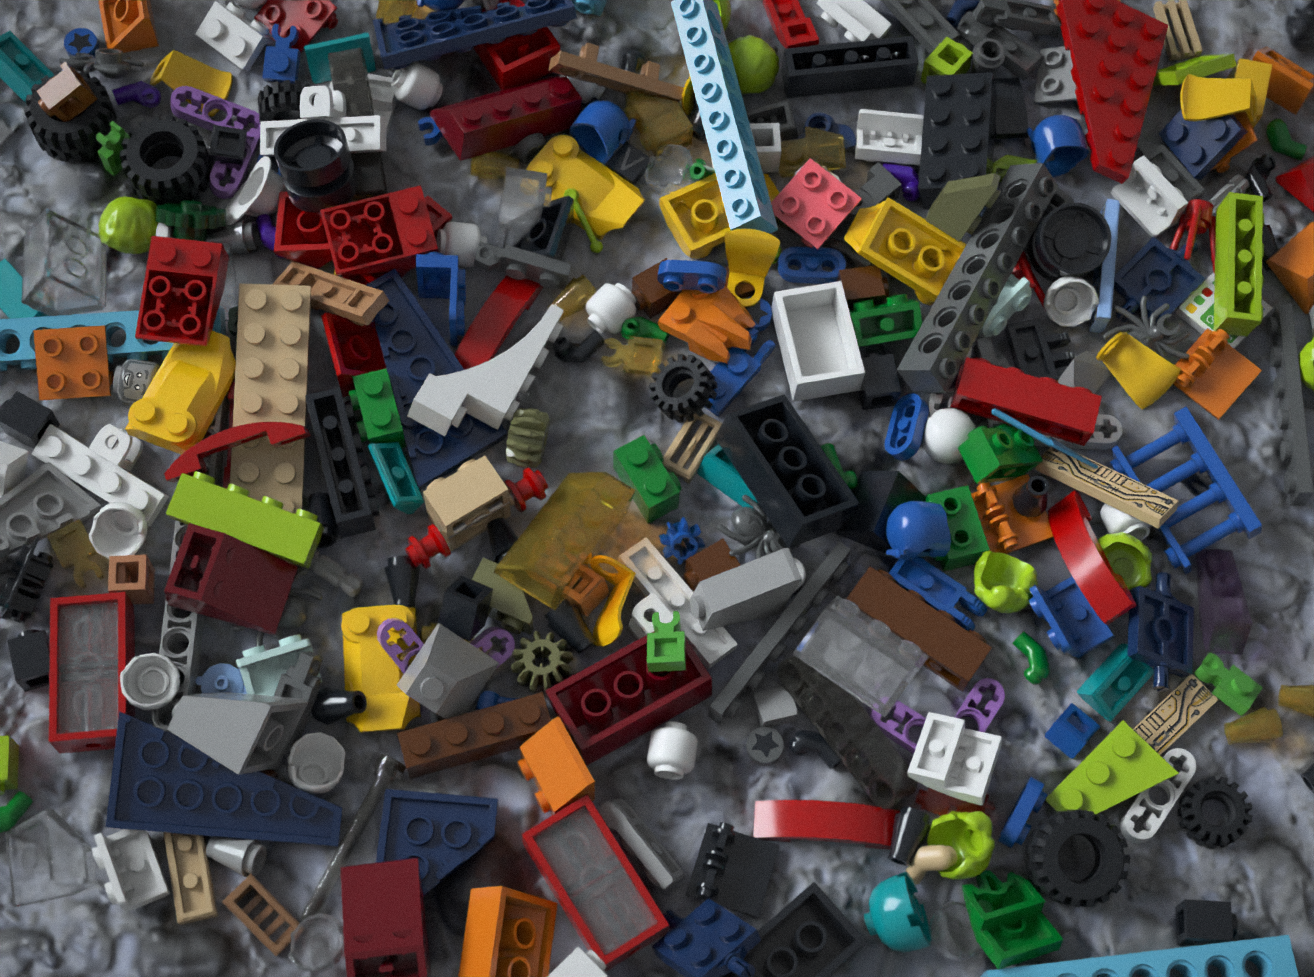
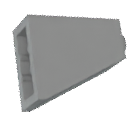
(746, 591)

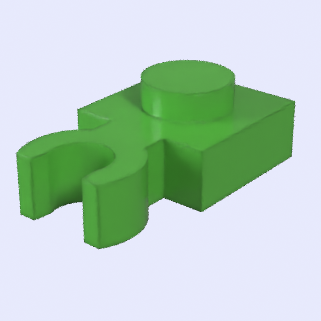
(111, 147)
(666, 646)
(1231, 684)

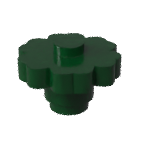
(190, 219)

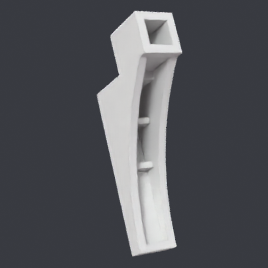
(488, 388)

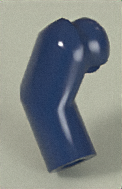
(959, 9)

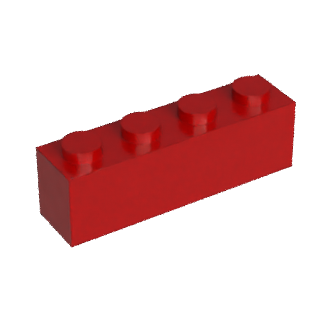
(1034, 401)

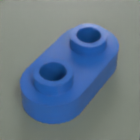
(810, 264)
(692, 275)
(906, 426)
(1029, 800)

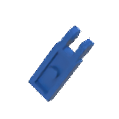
(737, 373)
(937, 589)

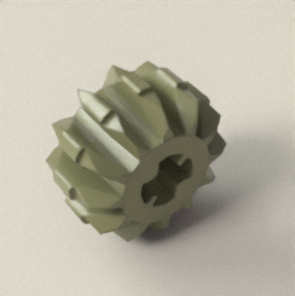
(527, 437)
(541, 648)

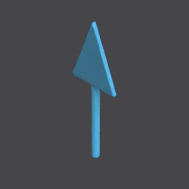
(1051, 442)

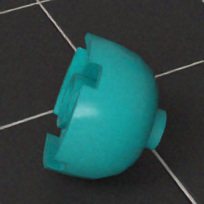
(898, 915)

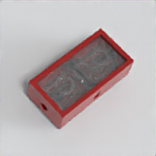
(88, 650)
(595, 883)

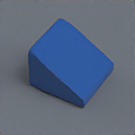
(1072, 731)

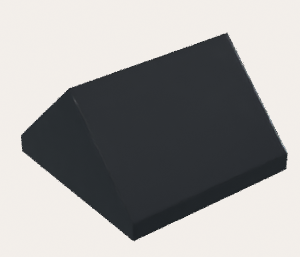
(552, 231)
(878, 496)

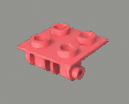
(814, 204)

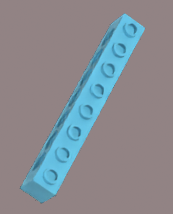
(724, 116)
(113, 321)
(1270, 955)

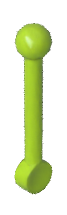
(595, 246)

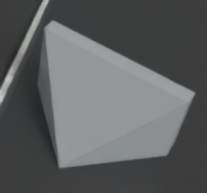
(1085, 372)

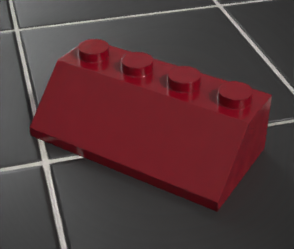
(508, 116)
(623, 700)

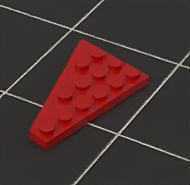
(1114, 71)

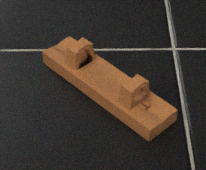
(589, 70)
(335, 293)

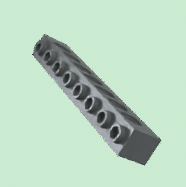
(977, 279)

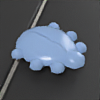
(221, 679)

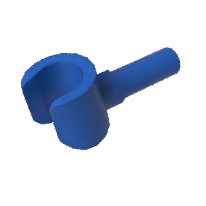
(490, 698)

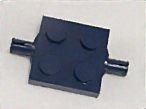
(1159, 275)
(1161, 632)
(707, 942)

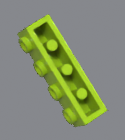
(1239, 264)
(246, 519)

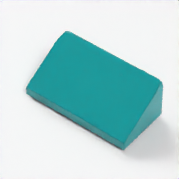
(318, 55)
(19, 66)
(12, 294)
(722, 474)
(396, 476)
(1114, 683)

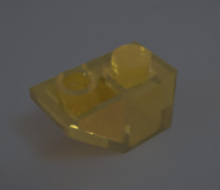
(658, 121)

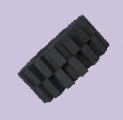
(281, 101)
(672, 376)
(1232, 800)

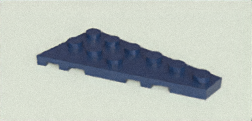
(463, 29)
(410, 353)
(176, 788)

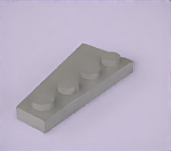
(41, 507)

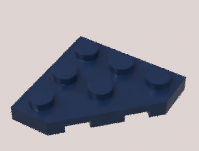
(435, 829)

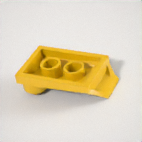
(603, 194)
(699, 215)
(905, 247)
(184, 395)
(373, 671)

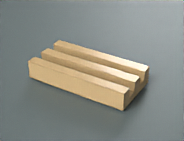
(1188, 24)
(678, 469)

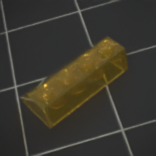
(566, 535)

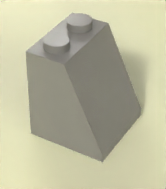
(238, 728)

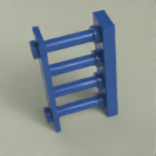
(1221, 490)

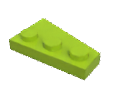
(1111, 773)

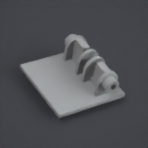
(1054, 77)

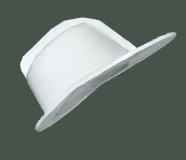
(257, 194)

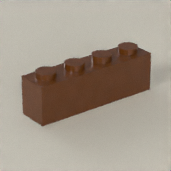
(951, 649)
(472, 735)

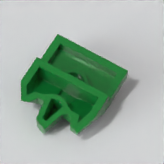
(1009, 919)

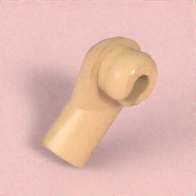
(931, 859)

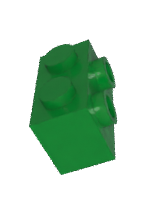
(885, 322)
(378, 408)
(999, 453)
(642, 469)
(965, 528)

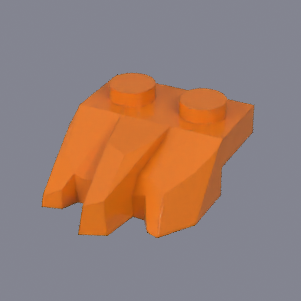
(708, 323)

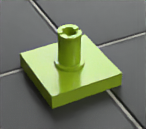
(1198, 66)

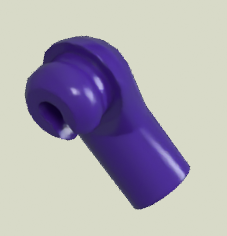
(138, 92)
(907, 177)
(266, 231)

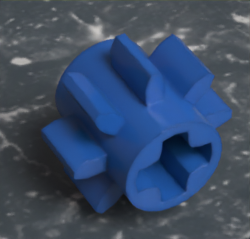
(675, 535)

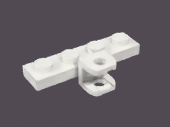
(362, 132)
(103, 466)
(668, 593)

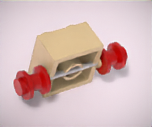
(467, 503)

